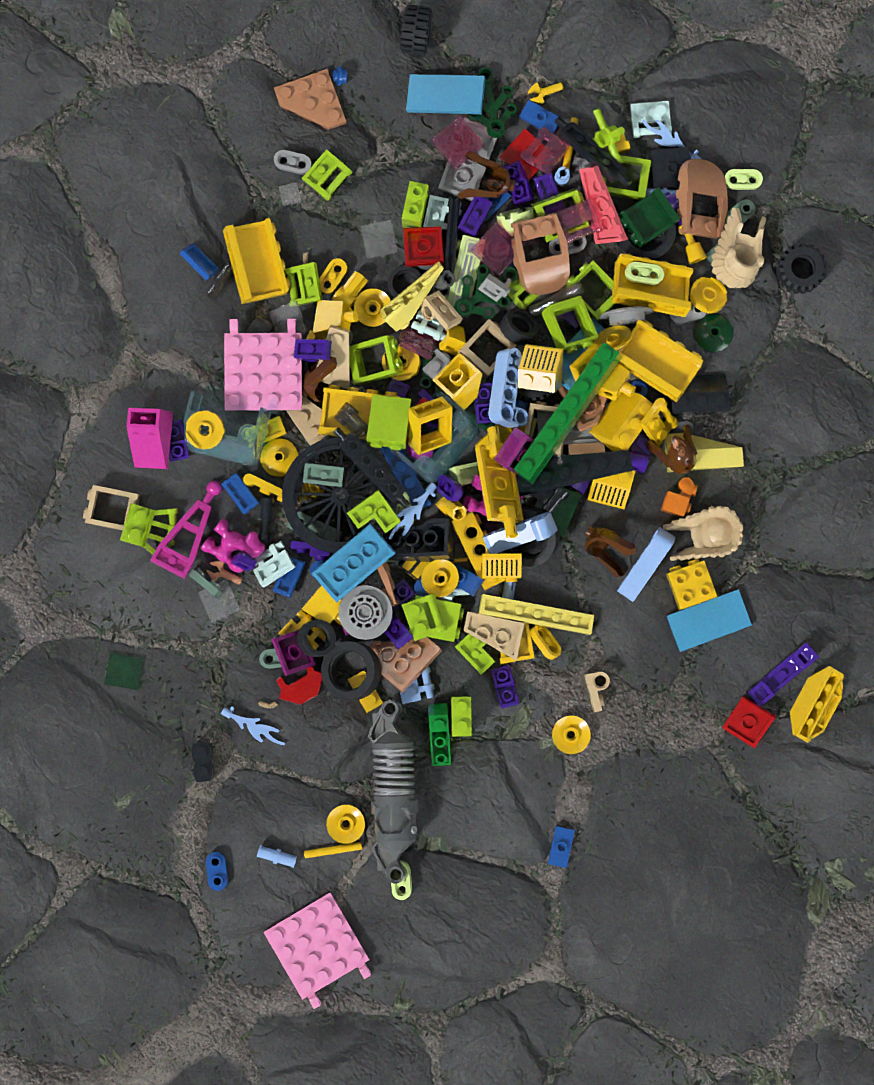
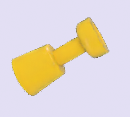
(694, 249)

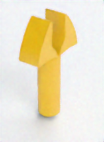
(543, 91)

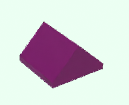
(513, 449)
(290, 655)

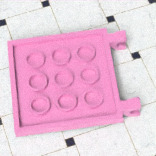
(262, 370)
(317, 947)

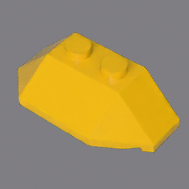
(816, 703)

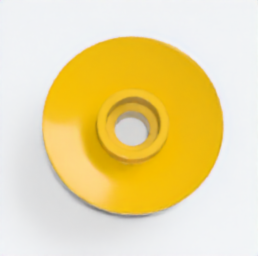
(365, 300)
(615, 337)
(271, 449)
(436, 570)
(581, 734)
(345, 834)

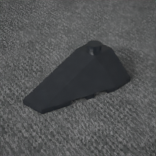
(425, 542)

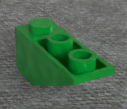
(439, 734)

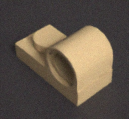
(438, 307)
(596, 700)

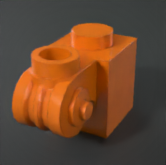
(679, 503)

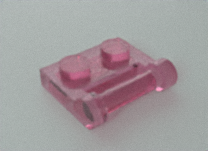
(549, 155)
(577, 215)
(417, 343)

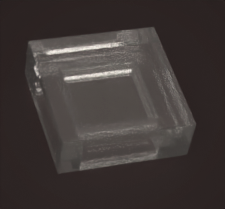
(289, 194)

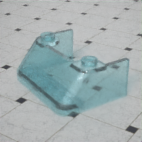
(240, 449)
(432, 468)

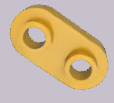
(333, 277)
(545, 641)

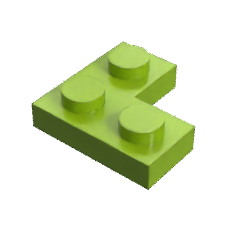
(374, 507)
(472, 650)

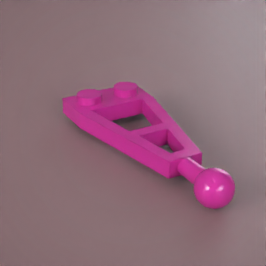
(173, 560)

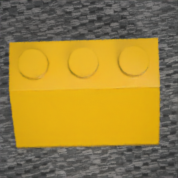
(621, 421)

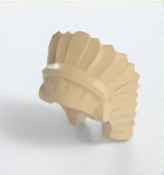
(738, 254)
(713, 533)

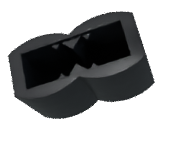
(202, 755)

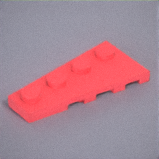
(597, 191)

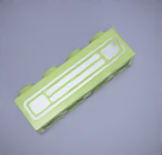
(464, 265)

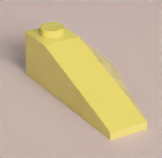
(405, 305)
(711, 453)

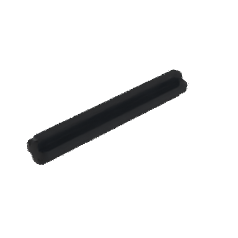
(451, 238)

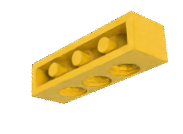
(473, 521)

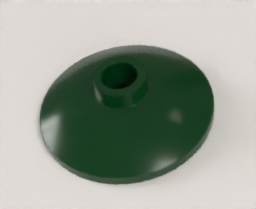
(711, 342)

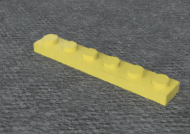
(536, 614)

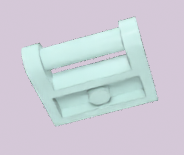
(650, 113)

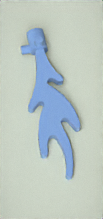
(667, 139)
(410, 511)
(254, 729)

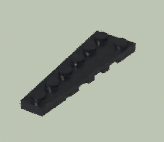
(576, 469)

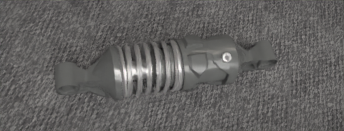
(394, 800)

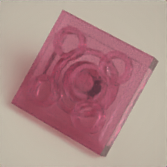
(456, 141)
(495, 249)

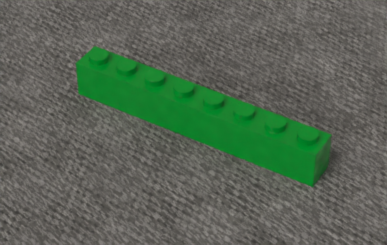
(568, 413)

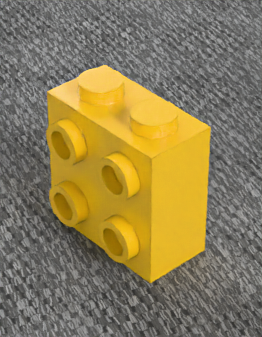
(691, 584)

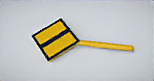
(416, 568)

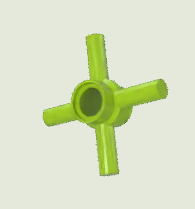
(608, 135)

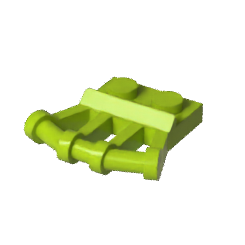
(139, 523)

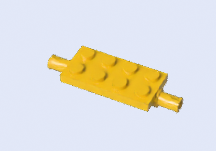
(498, 486)

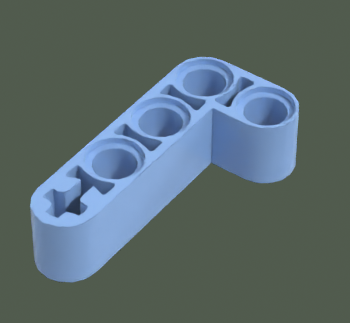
(504, 391)
(534, 528)
(646, 564)

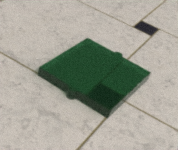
(123, 671)

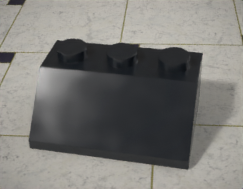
(703, 395)

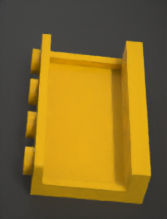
(256, 261)
(666, 297)
(660, 360)
(336, 398)

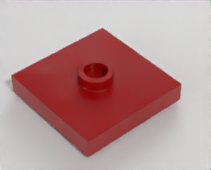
(515, 149)
(423, 246)
(748, 721)

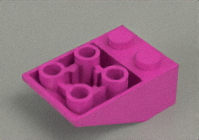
(149, 437)

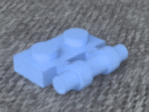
(412, 693)

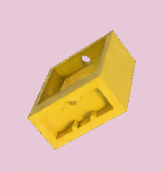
(427, 412)

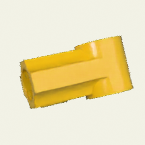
(351, 289)
(452, 509)

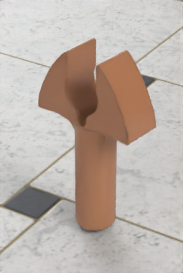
(223, 573)

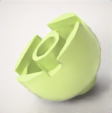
(512, 216)

